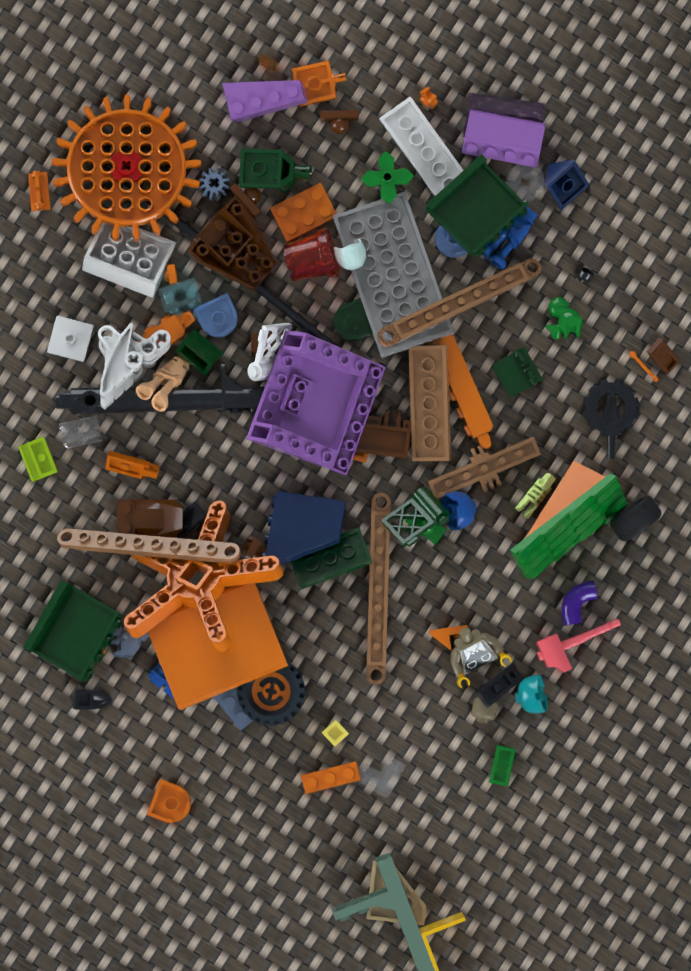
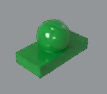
(432, 534)

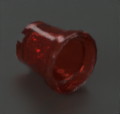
(312, 257)

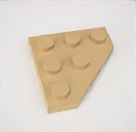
(376, 913)

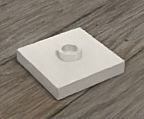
(70, 338)

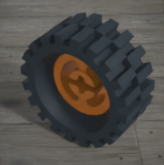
(276, 714)

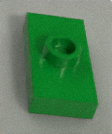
(502, 765)

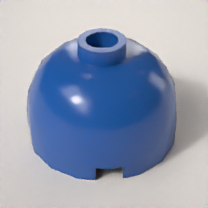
(461, 509)

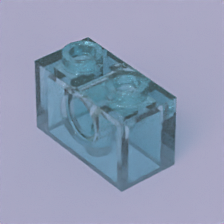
(168, 295)

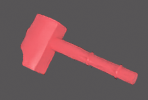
(553, 650)

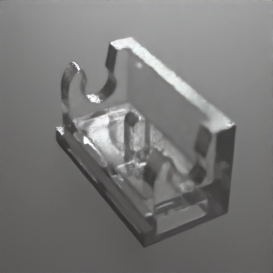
(80, 432)

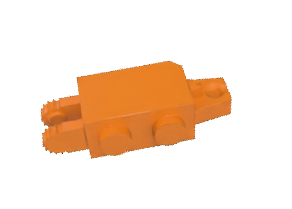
(173, 325)

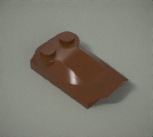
(150, 517)

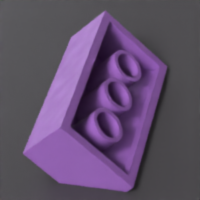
(503, 138)

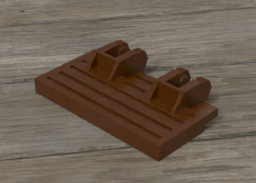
(385, 439)

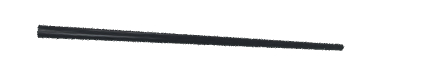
(261, 289)

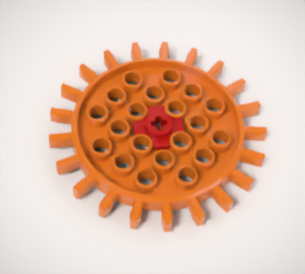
(92, 199)

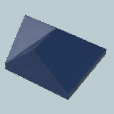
(565, 182)

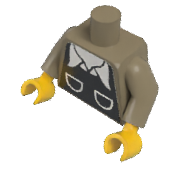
(474, 651)

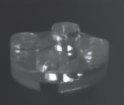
(536, 181)

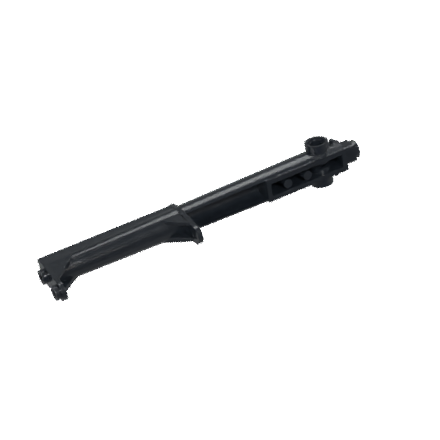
(228, 398)

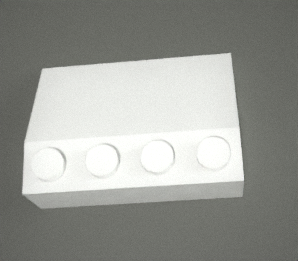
(128, 262)

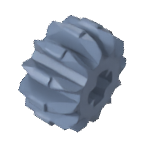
(222, 184)

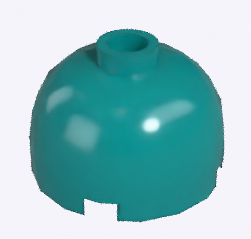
(531, 695)

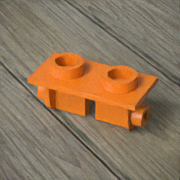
(39, 191)

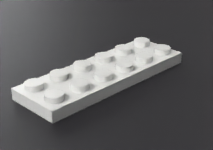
(421, 145)

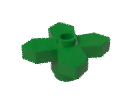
(386, 168)

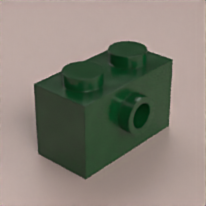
(199, 352)

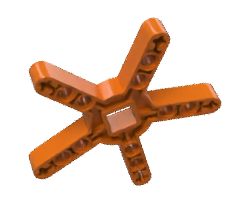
(211, 586)

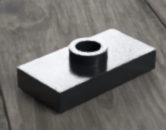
(191, 518)

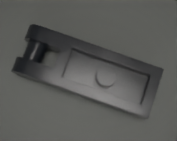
(499, 685)

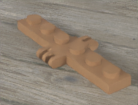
(484, 468)

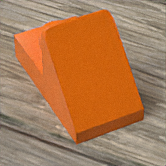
(443, 637)

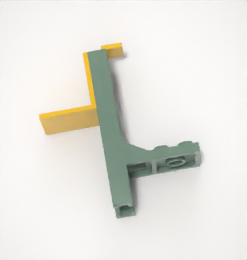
(394, 898)

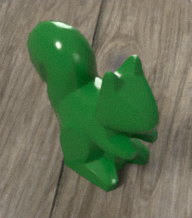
(568, 320)

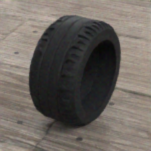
(635, 518)

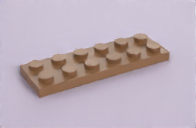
(430, 403)

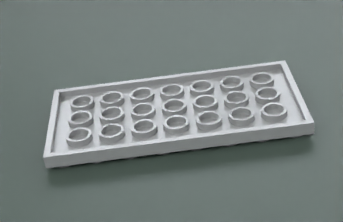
(395, 271)

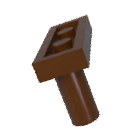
(252, 547)

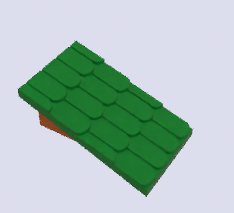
(571, 515)

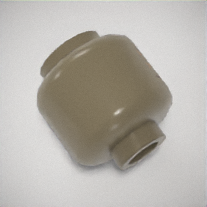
(483, 713)

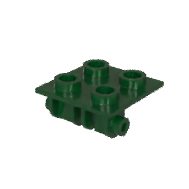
(517, 372)

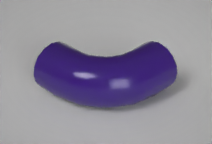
(574, 599)

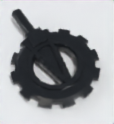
(610, 424)

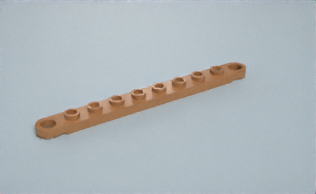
(459, 302)
(149, 545)
(378, 590)

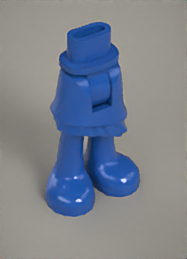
(514, 237)

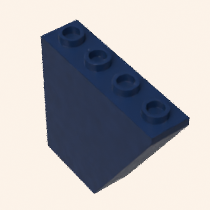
(302, 525)

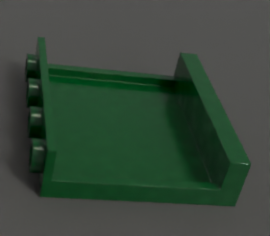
(476, 207)
(74, 631)

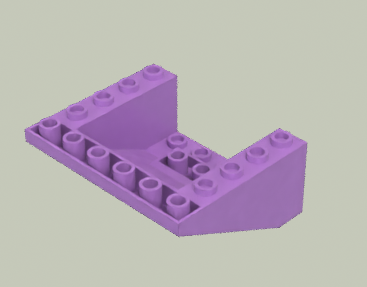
(316, 401)

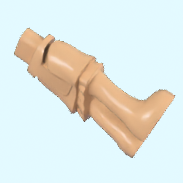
(170, 376)

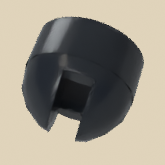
(585, 274)

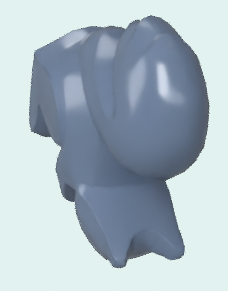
(126, 645)

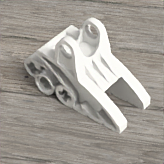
(118, 350)

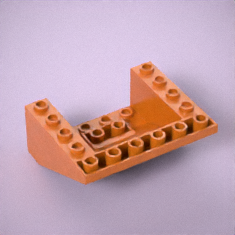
(193, 664)

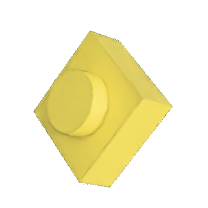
(335, 733)

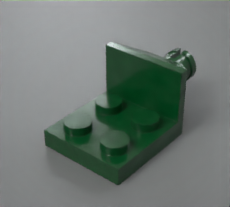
(270, 170)

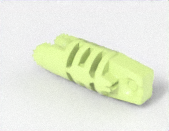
(536, 494)

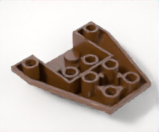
(234, 246)

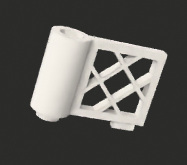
(262, 366)

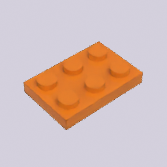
(303, 212)

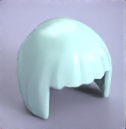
(351, 256)

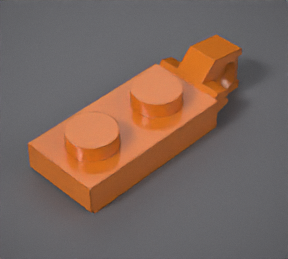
(131, 466)

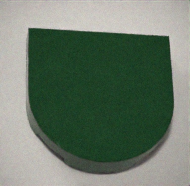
(351, 321)

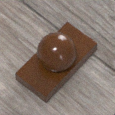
(339, 119)
(248, 197)
(663, 356)

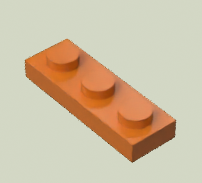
(331, 777)

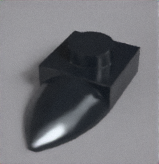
(89, 699)

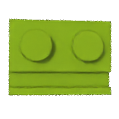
(38, 459)

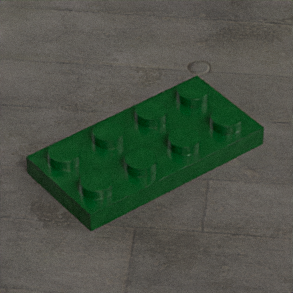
(333, 560)

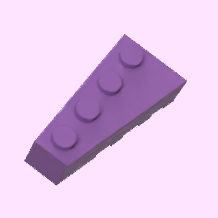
(257, 99)

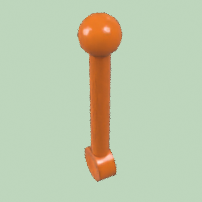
(632, 354)

